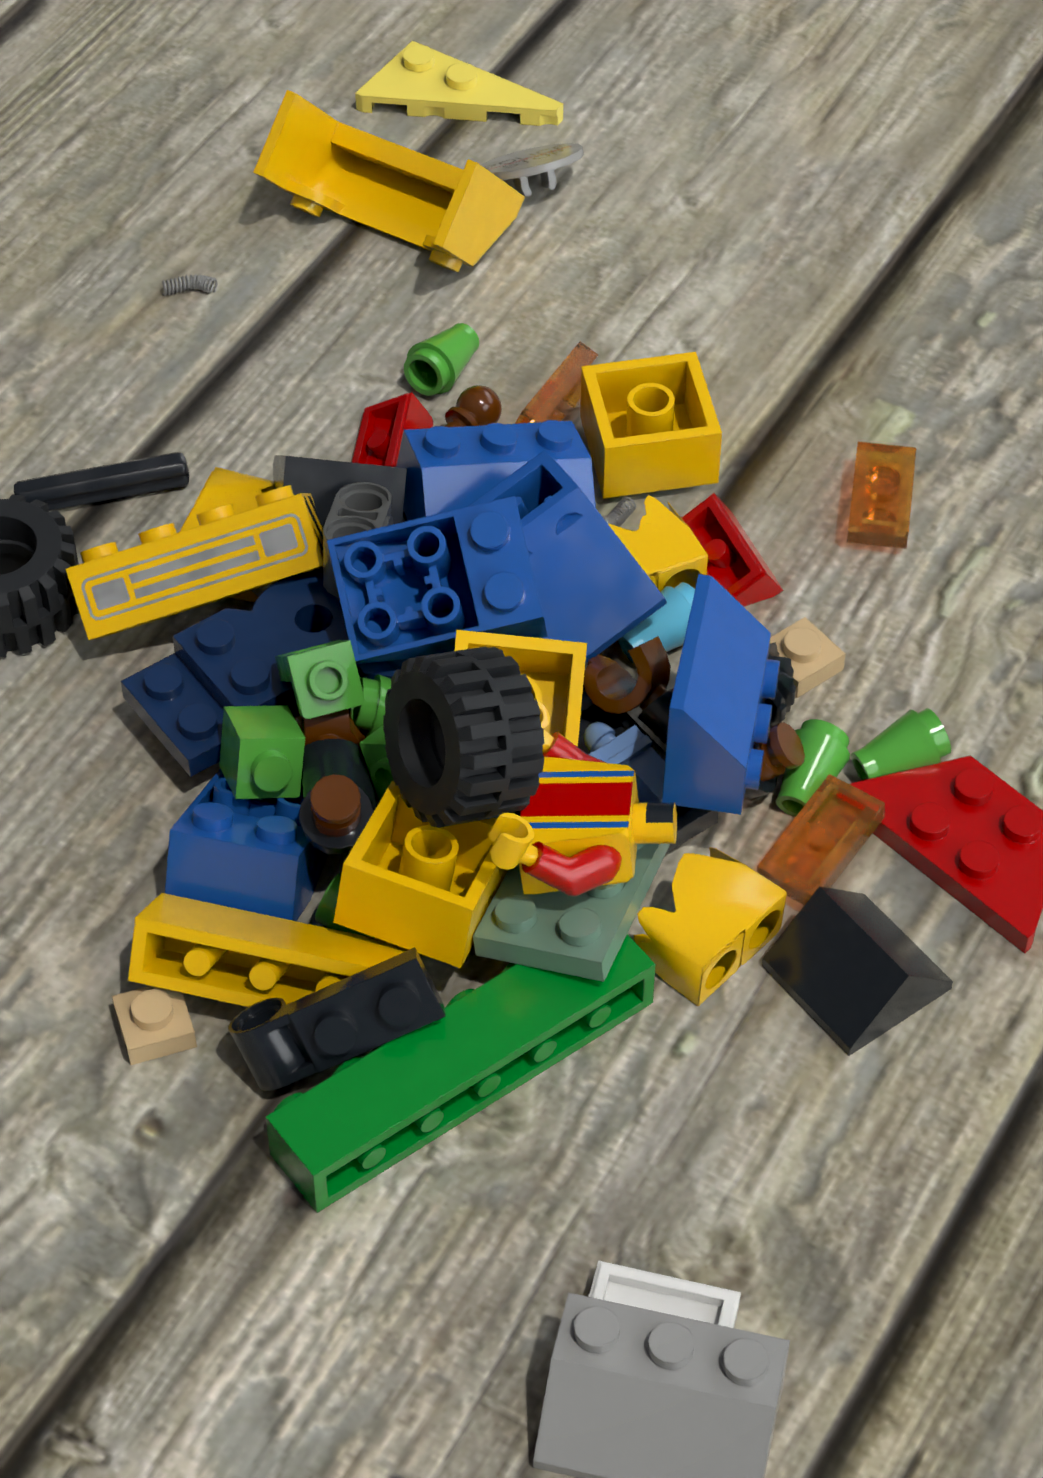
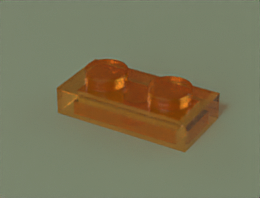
(559, 389)
(881, 495)
(822, 839)

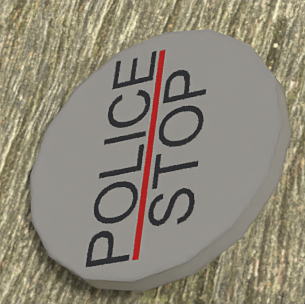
(534, 161)

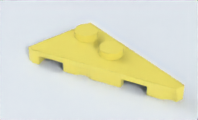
(452, 89)

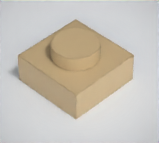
(811, 654)
(153, 1023)

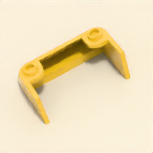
(386, 185)

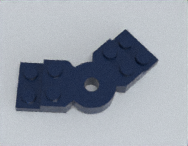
(234, 664)

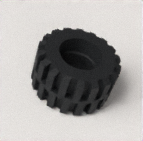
(33, 574)
(463, 736)

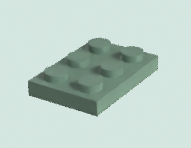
(565, 931)

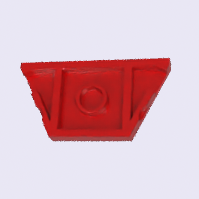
(969, 839)

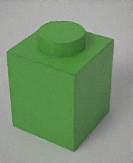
(261, 752)

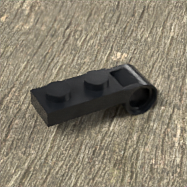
(335, 1022)

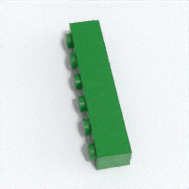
(447, 1071)

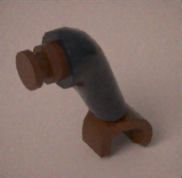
(618, 692)
(334, 782)

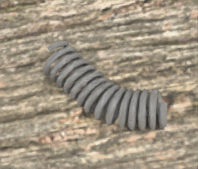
(200, 284)
(611, 517)

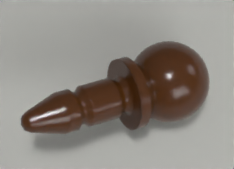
(475, 407)

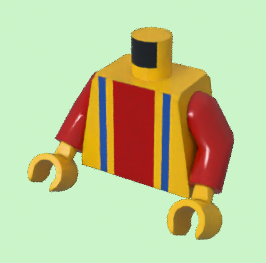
(579, 823)

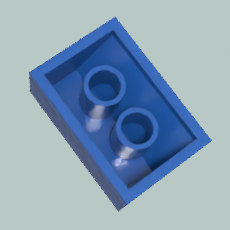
(460, 464)
(719, 704)

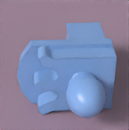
(629, 749)

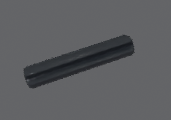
(107, 482)

